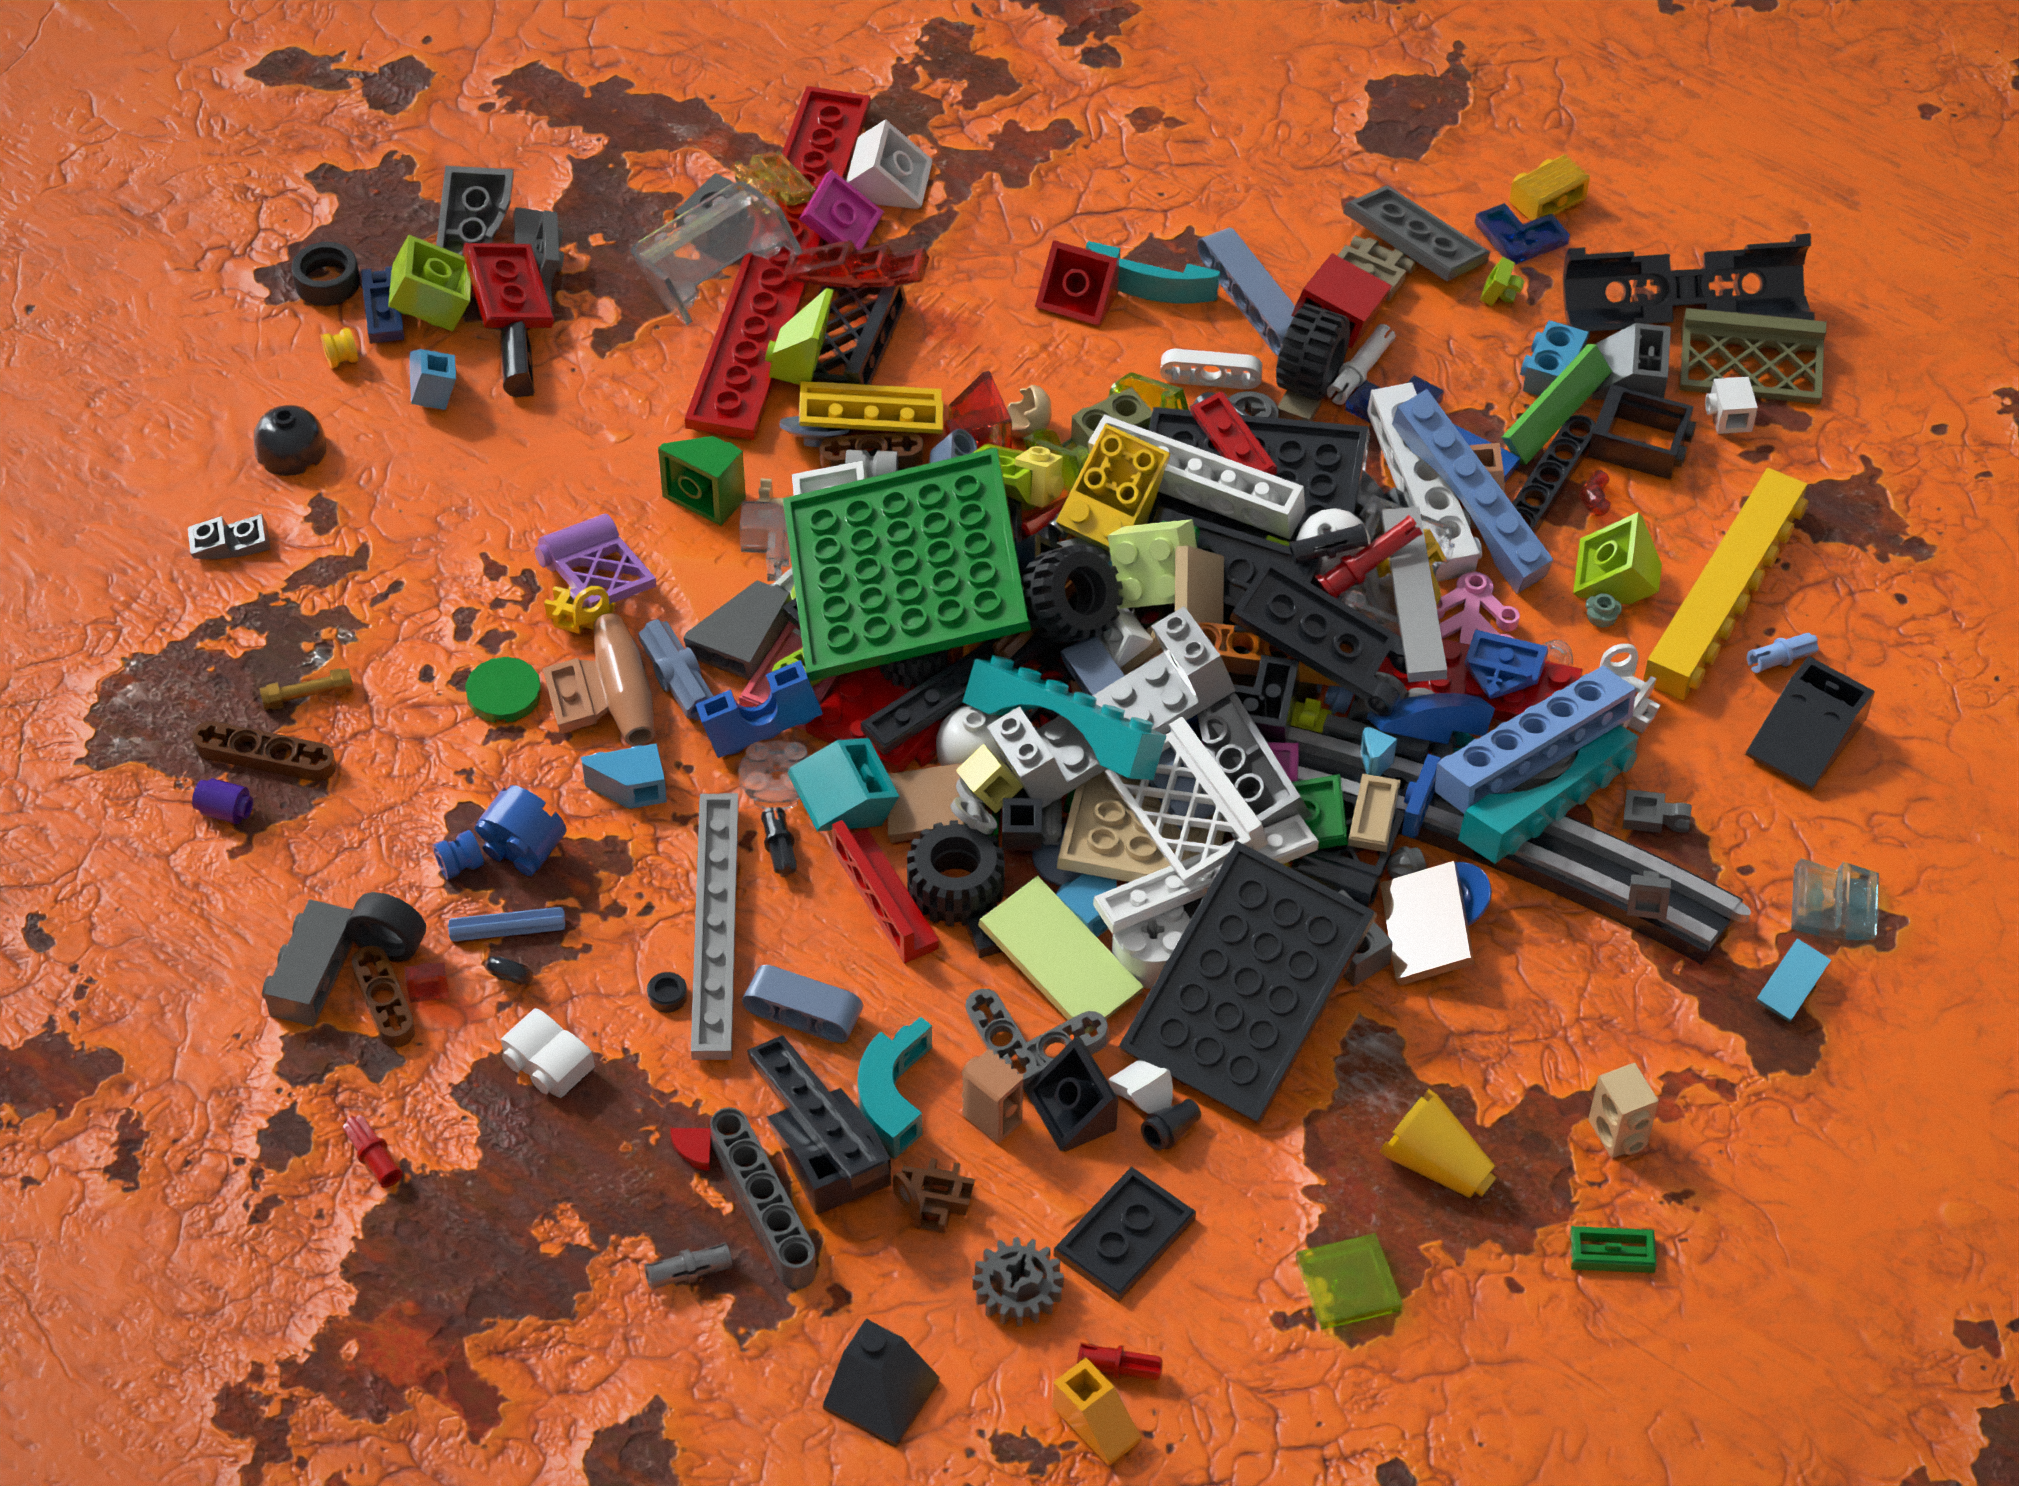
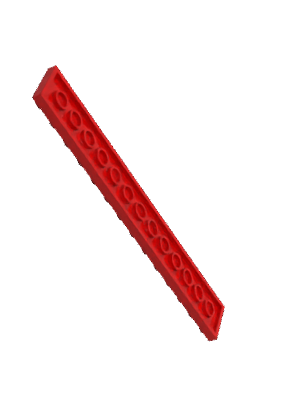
(735, 373)

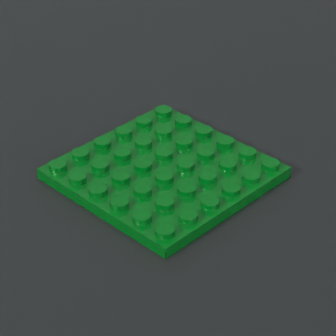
(904, 564)

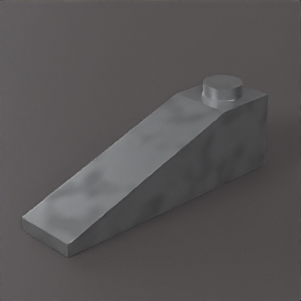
(472, 205)
(1249, 762)

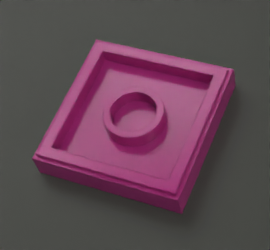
(841, 212)

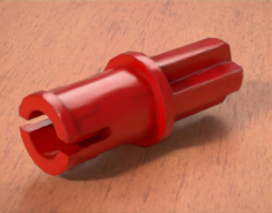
(372, 1151)
(1121, 1362)

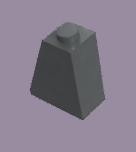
(741, 630)

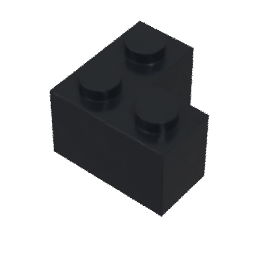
(1273, 697)

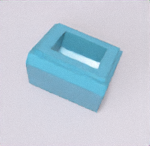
(1377, 751)

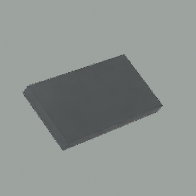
(1417, 232)

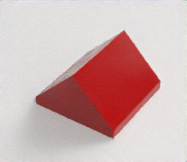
(1078, 283)

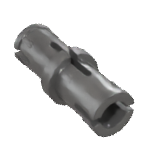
(688, 1266)

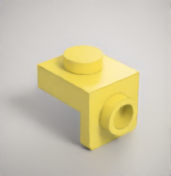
(1046, 474)

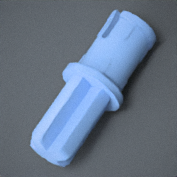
(1782, 652)

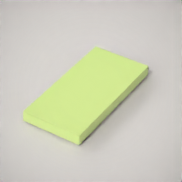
(1059, 953)

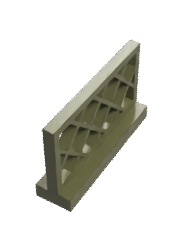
(1753, 334)

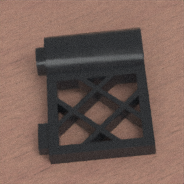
(1349, 874)

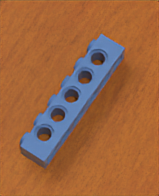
(1535, 738)

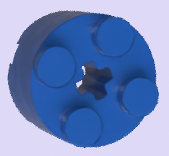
(519, 829)

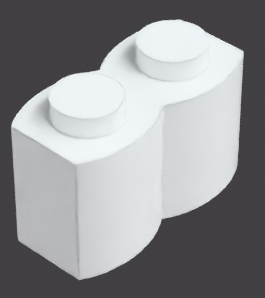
(546, 1053)

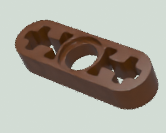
(881, 441)
(385, 981)

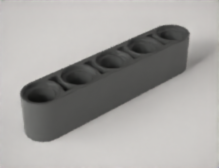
(763, 1213)

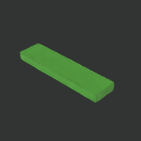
(1557, 403)

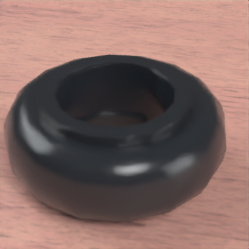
(509, 970)

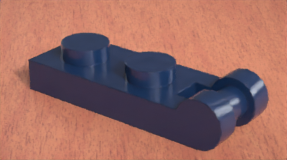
(383, 322)

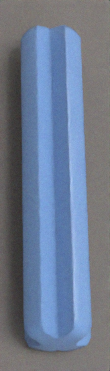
(506, 924)

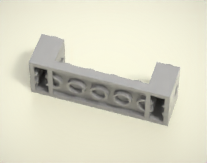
(1168, 687)

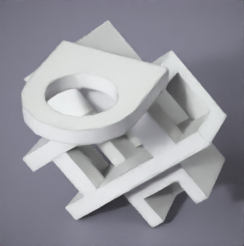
(1626, 670)

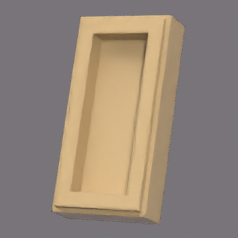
(1374, 812)

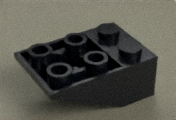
(1811, 723)
(813, 1170)

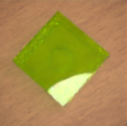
(1348, 1281)

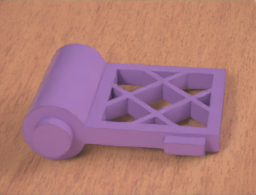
(586, 546)

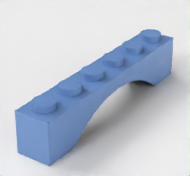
(1507, 535)

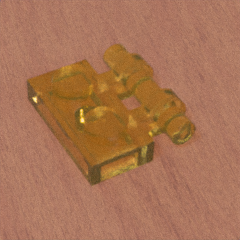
(779, 178)

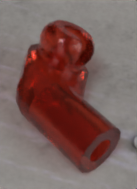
(1593, 494)

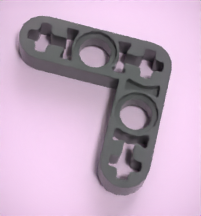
(1030, 1053)

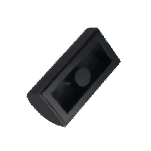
(516, 360)

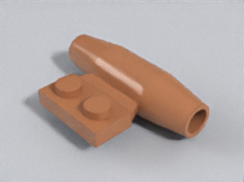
(613, 682)

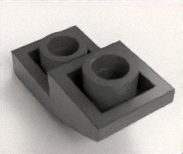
(219, 541)

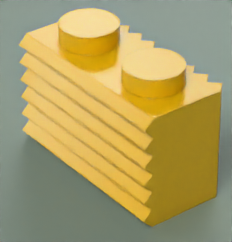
(1549, 188)

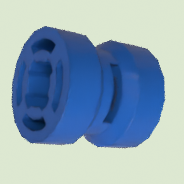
(458, 854)

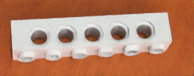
(1222, 483)
(1421, 483)

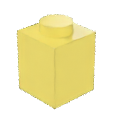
(989, 778)

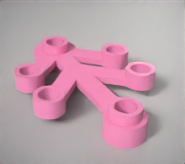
(1470, 618)

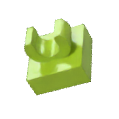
(1502, 283)

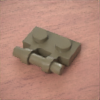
(1379, 261)

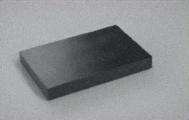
(1124, 1234)

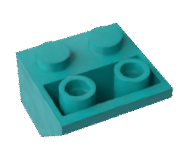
(845, 785)

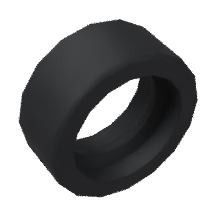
(323, 255)
(388, 924)

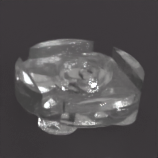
(764, 759)

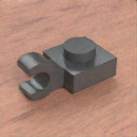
(1649, 811)

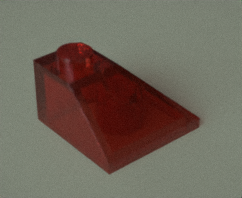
(981, 413)

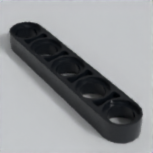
(1551, 464)

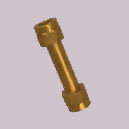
(338, 681)

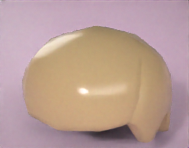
(1031, 412)

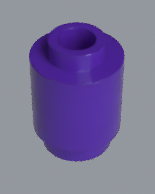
(222, 800)

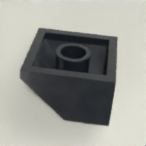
(880, 1383)

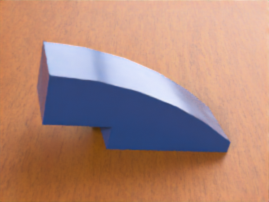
(1436, 716)

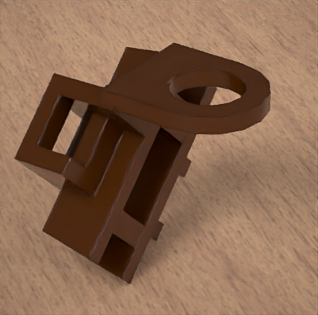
(930, 1201)

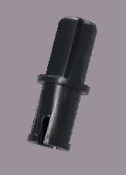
(779, 841)

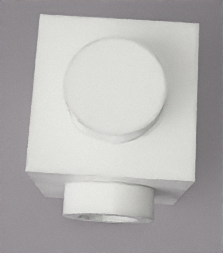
(1732, 405)

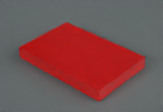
(508, 285)

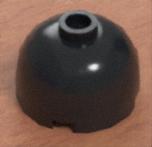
(289, 440)

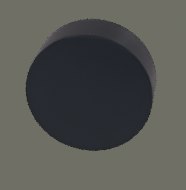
(667, 992)

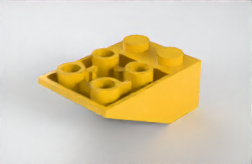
(1113, 487)

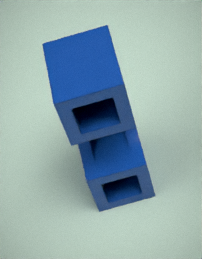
(736, 726)

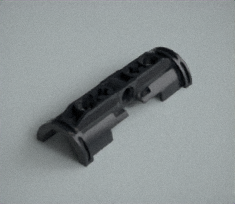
(1775, 264)

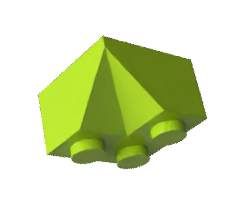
(430, 283)

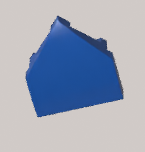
(1504, 663)

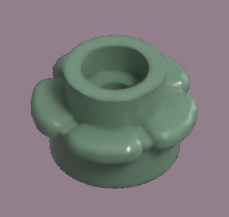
(1603, 610)

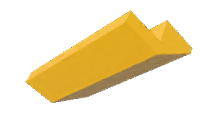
(870, 407)

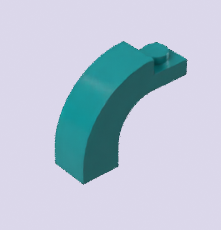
(878, 1099)

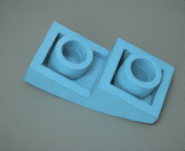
(1793, 980)

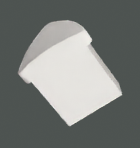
(1144, 1085)

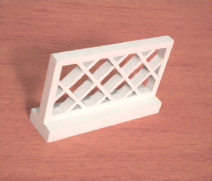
(1218, 792)

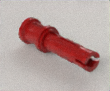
(1353, 568)

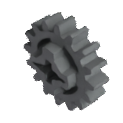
(1006, 1270)

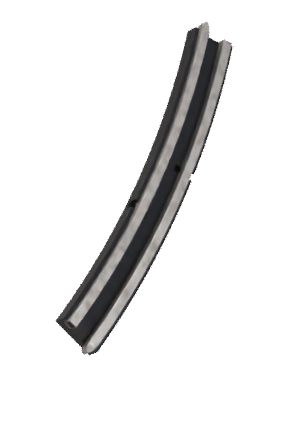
(1563, 859)

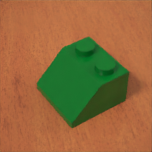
(703, 476)

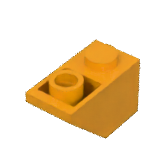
(1095, 1411)

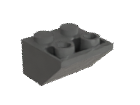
(1636, 359)

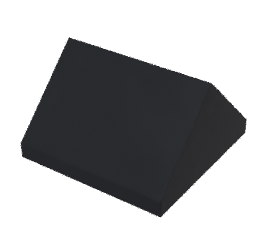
(1074, 1098)

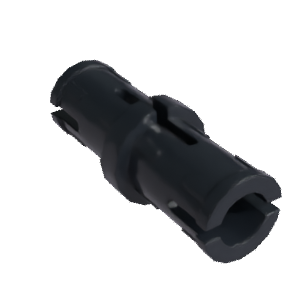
(1328, 544)

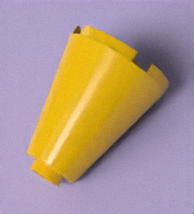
(1440, 1148)

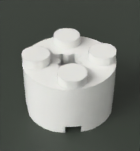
(1148, 945)

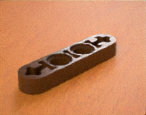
(261, 756)

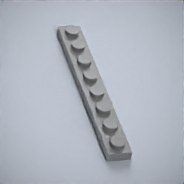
(715, 927)

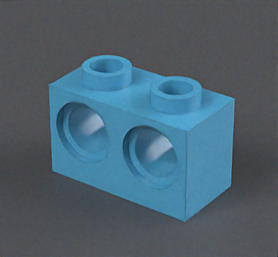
(1551, 355)

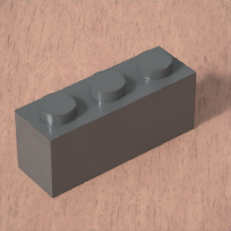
(308, 964)

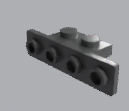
(545, 236)

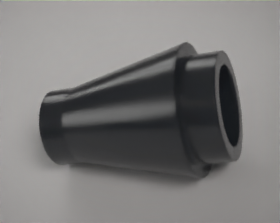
(1168, 1125)

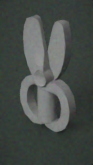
(971, 810)

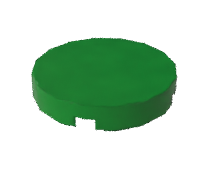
(503, 689)

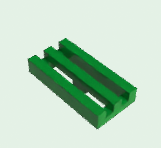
(1612, 1255)

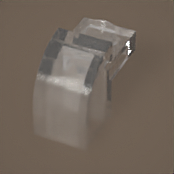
(765, 531)

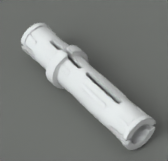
(1355, 372)

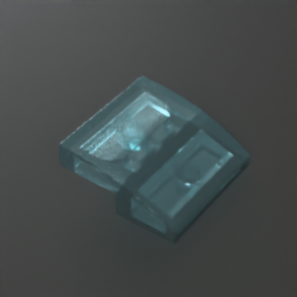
(1835, 901)

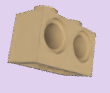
(1623, 1110)

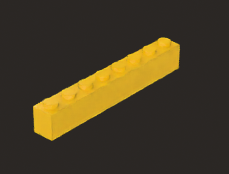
(1725, 584)

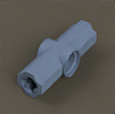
(675, 667)

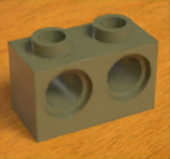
(1122, 406)

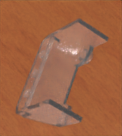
(709, 240)

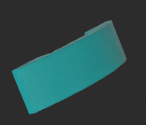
(1160, 284)

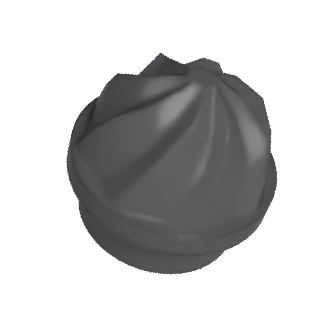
(1405, 862)

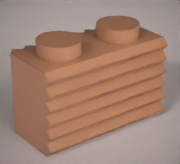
(992, 1095)

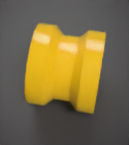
(339, 348)

